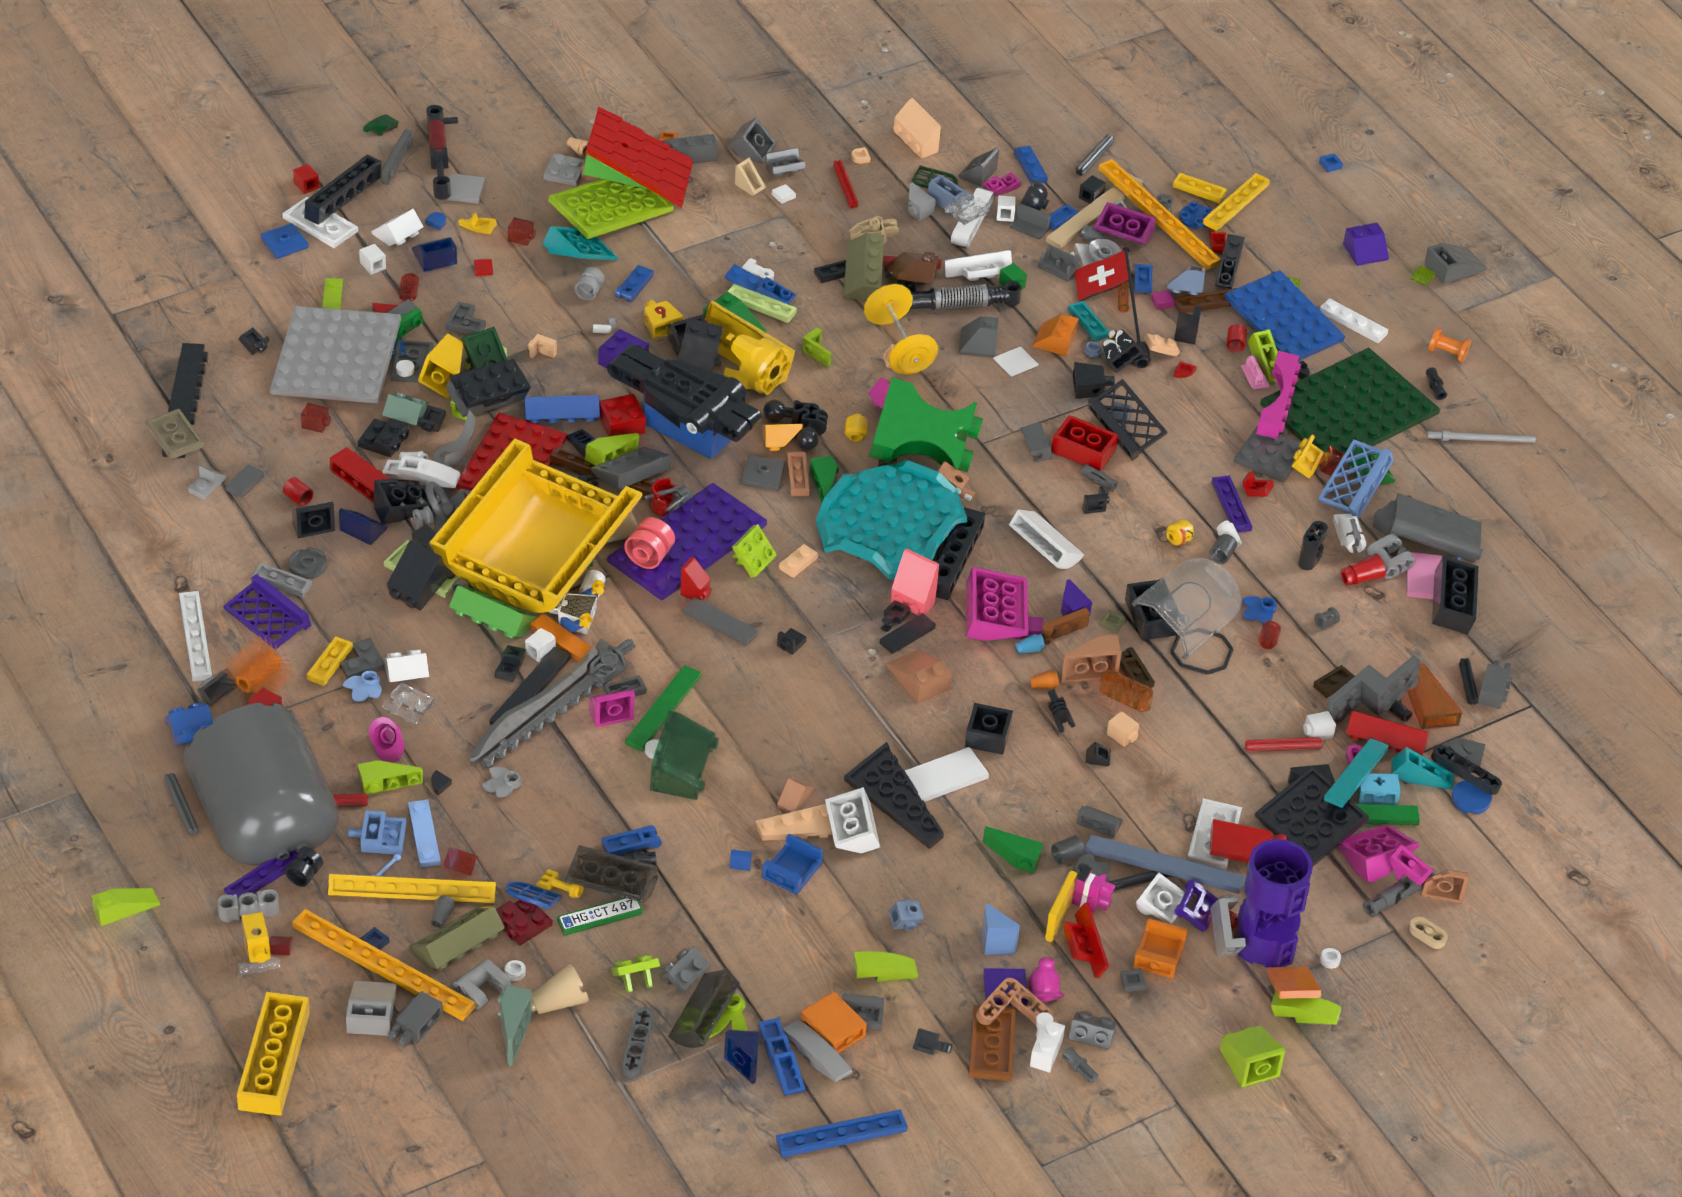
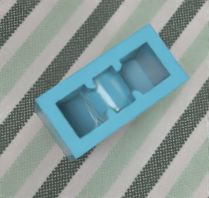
(1379, 790)

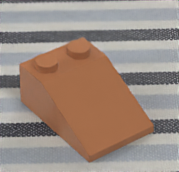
(1091, 660)
(921, 674)

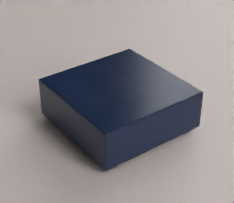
(376, 938)

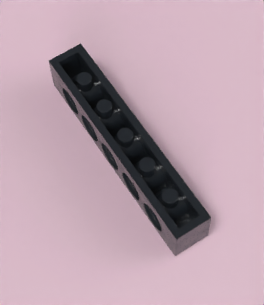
(342, 189)
(957, 551)

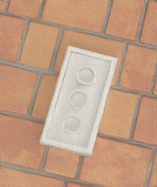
(331, 231)
(947, 774)
(1200, 841)

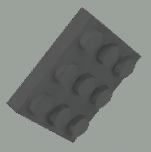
(1268, 455)

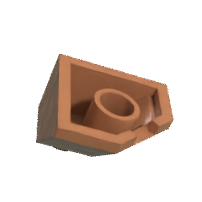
(1447, 885)

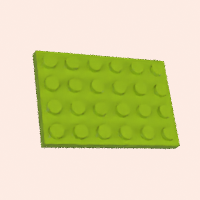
(608, 206)

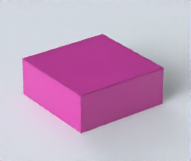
(1162, 300)

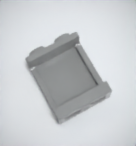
(1222, 927)

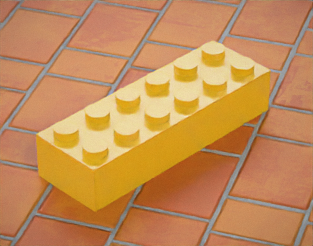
(273, 1053)

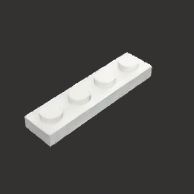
(1354, 320)

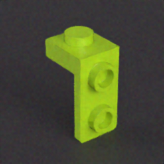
(812, 347)

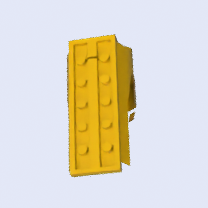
(761, 358)

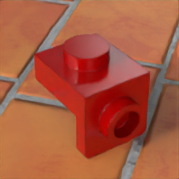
(1255, 487)

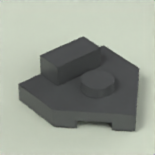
(1468, 749)

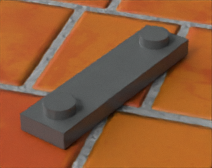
(396, 157)

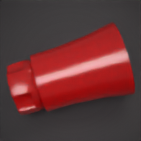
(1364, 570)

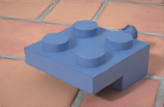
(381, 833)

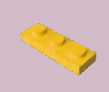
(1199, 188)
(329, 661)

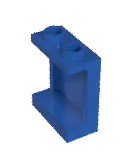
(793, 864)

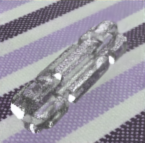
(244, 968)

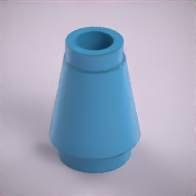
(1030, 644)

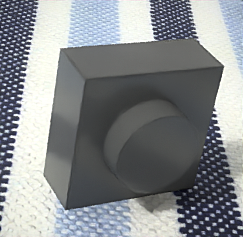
(1132, 980)

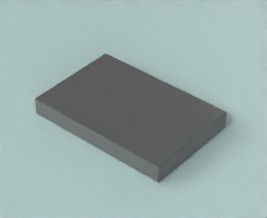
(415, 352)

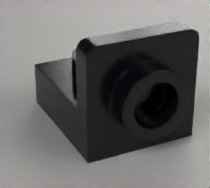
(1096, 502)
(790, 641)

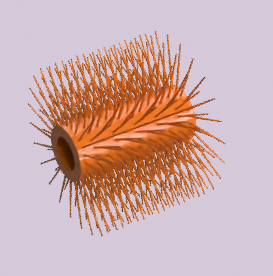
(259, 669)

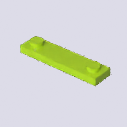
(333, 293)

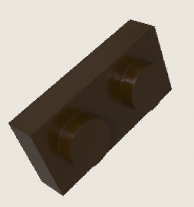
(1333, 681)

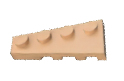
(800, 823)

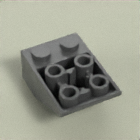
(1452, 262)

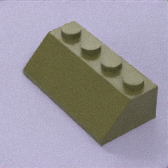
(863, 266)
(457, 937)

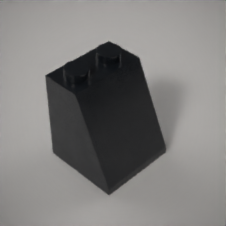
(417, 576)

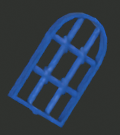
(531, 898)

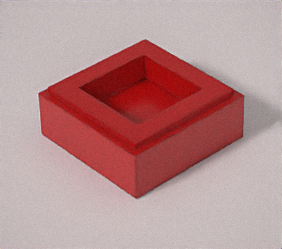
(483, 267)

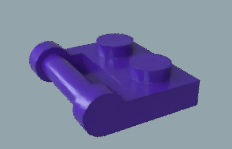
(1200, 913)

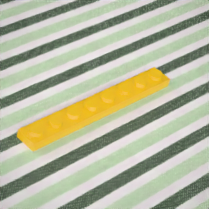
(411, 888)

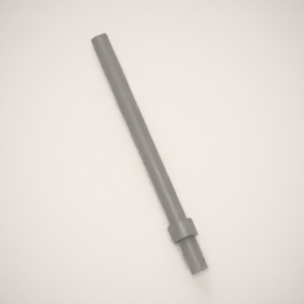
(1446, 435)

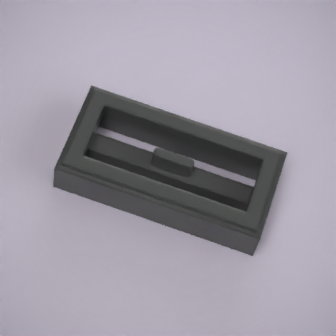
(639, 689)

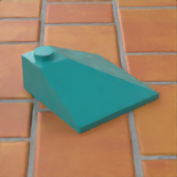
(573, 243)

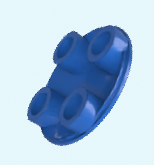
(1194, 215)

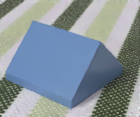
(998, 932)

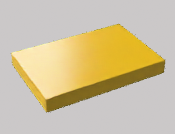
(1061, 906)

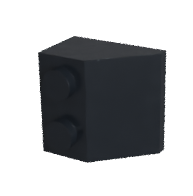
(314, 519)

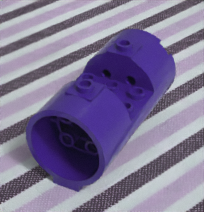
(1275, 897)

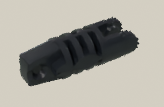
(1059, 711)

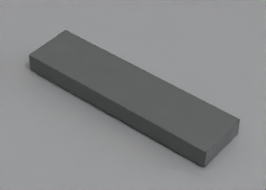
(720, 621)

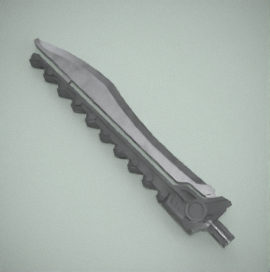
(604, 668)

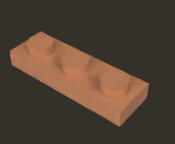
(798, 474)

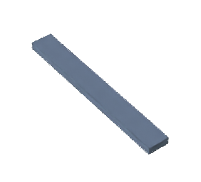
(1165, 864)

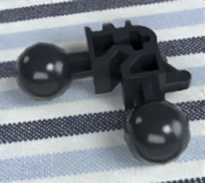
(808, 414)

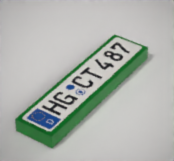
(598, 915)

